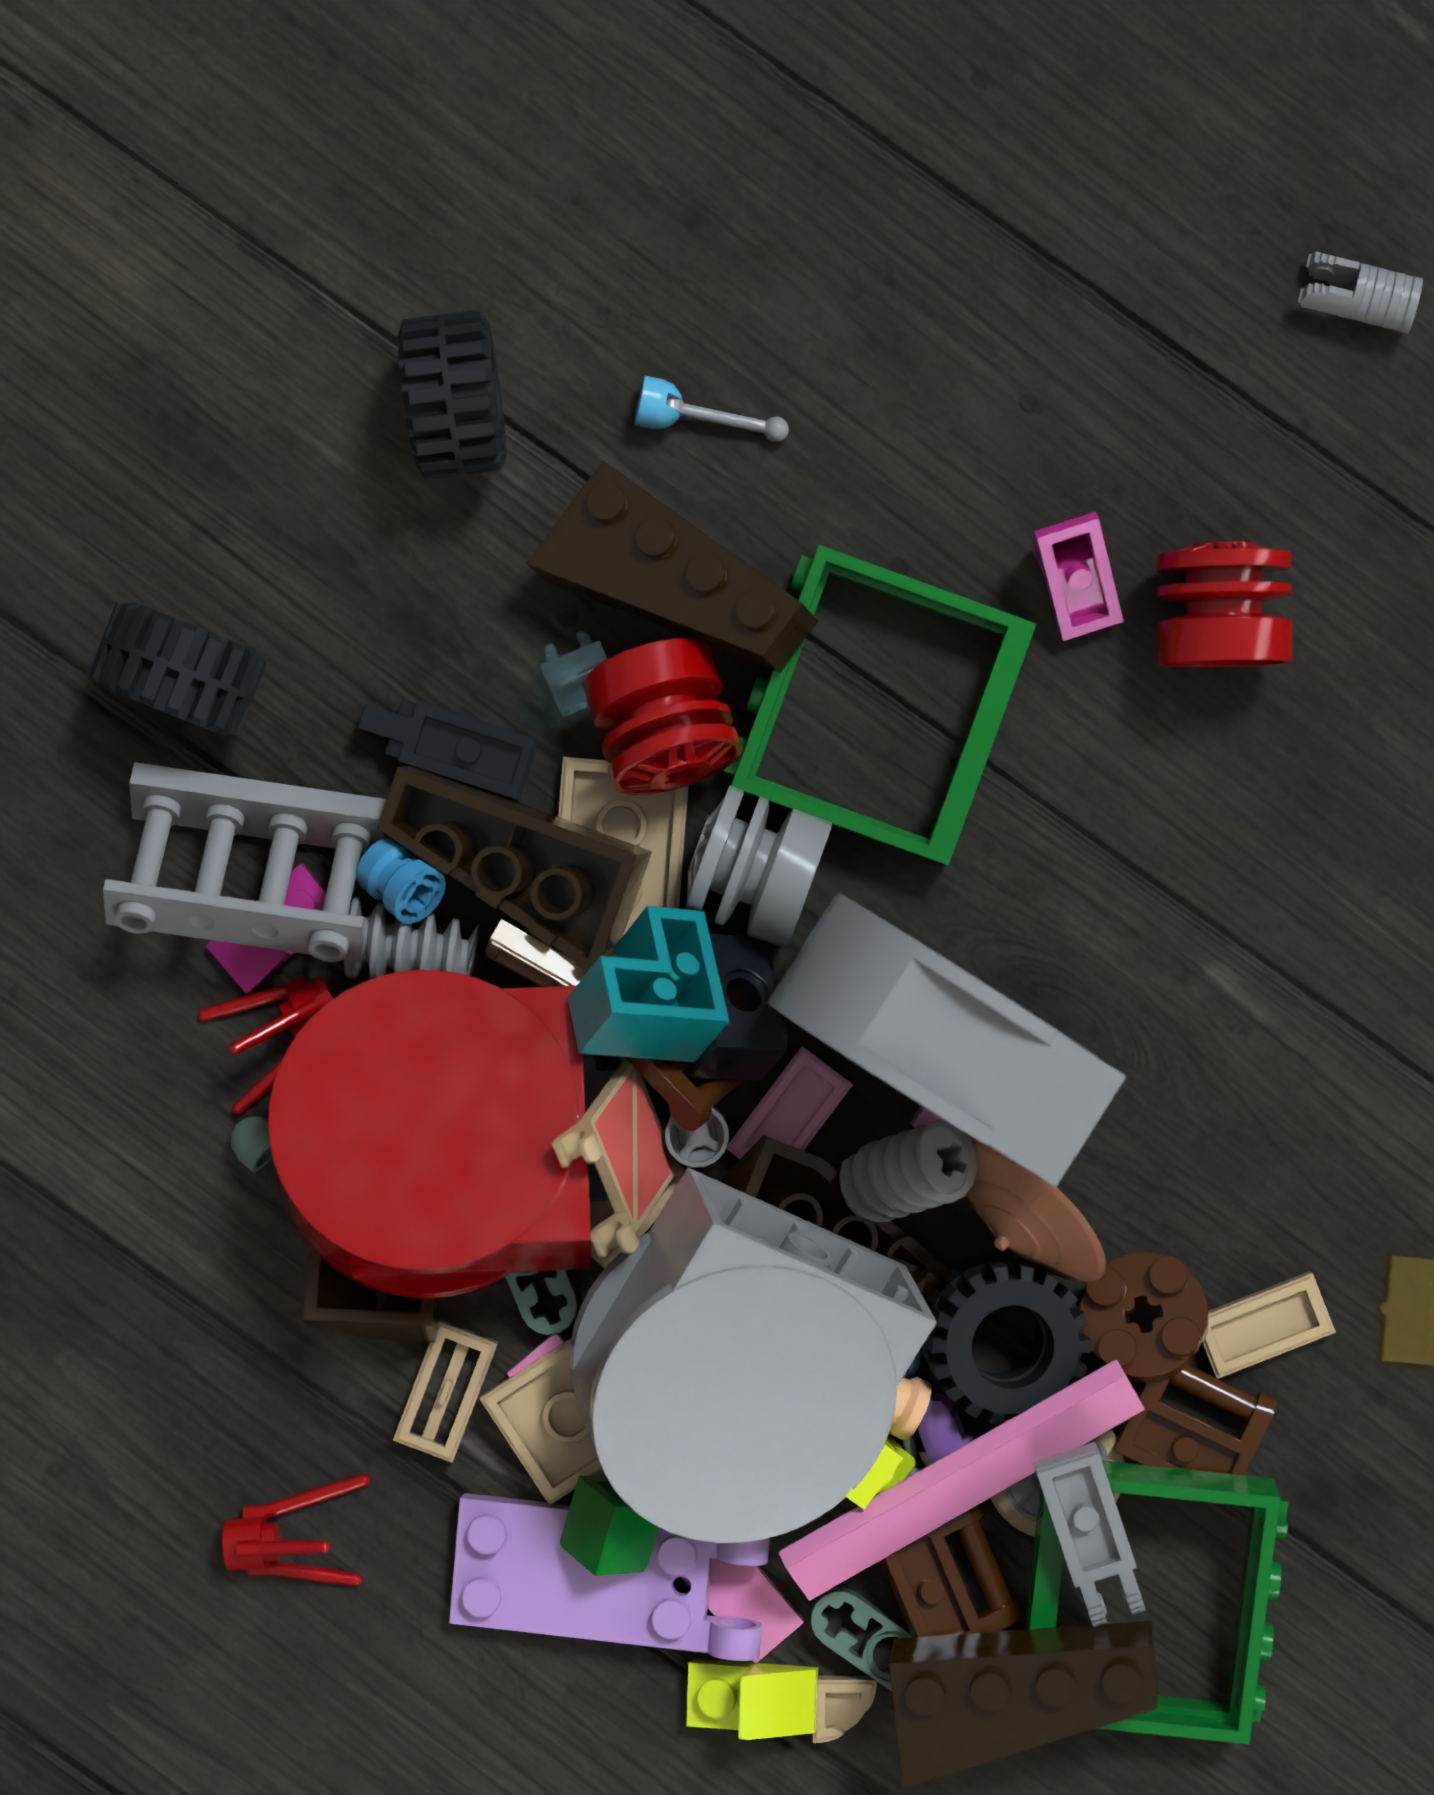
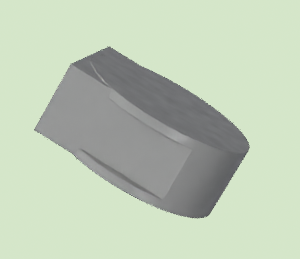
(946, 1039)
(742, 1365)

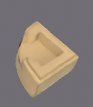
(841, 1704)

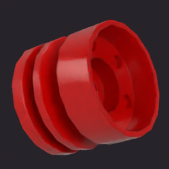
(1224, 607)
(662, 716)

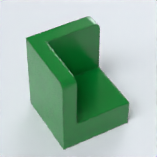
(605, 1530)

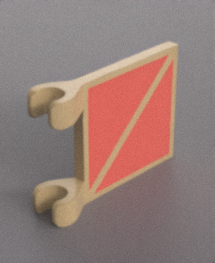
(629, 1152)

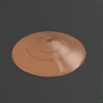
(1034, 1218)

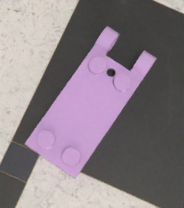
(522, 1580)

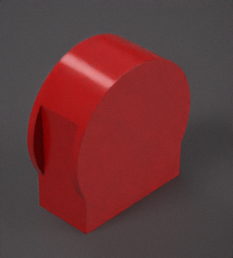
(425, 1131)

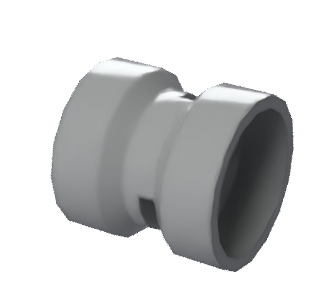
(700, 1146)

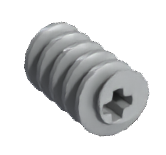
(408, 948)
(909, 1172)

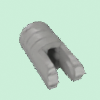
(1375, 295)

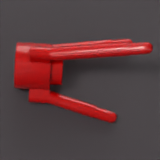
(303, 1002)
(257, 1545)

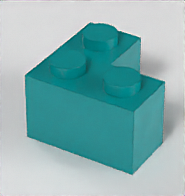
(657, 993)

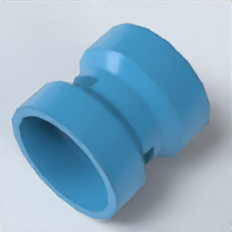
(401, 880)

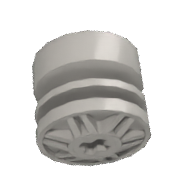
(757, 866)

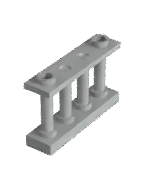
(255, 809)

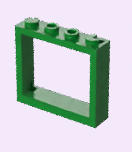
(769, 694)
(1260, 1582)

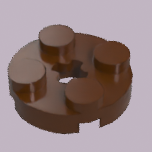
(1175, 1335)

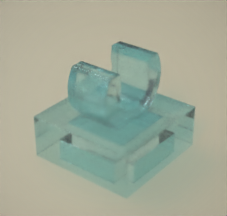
(569, 671)

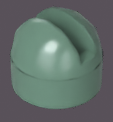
(252, 1142)

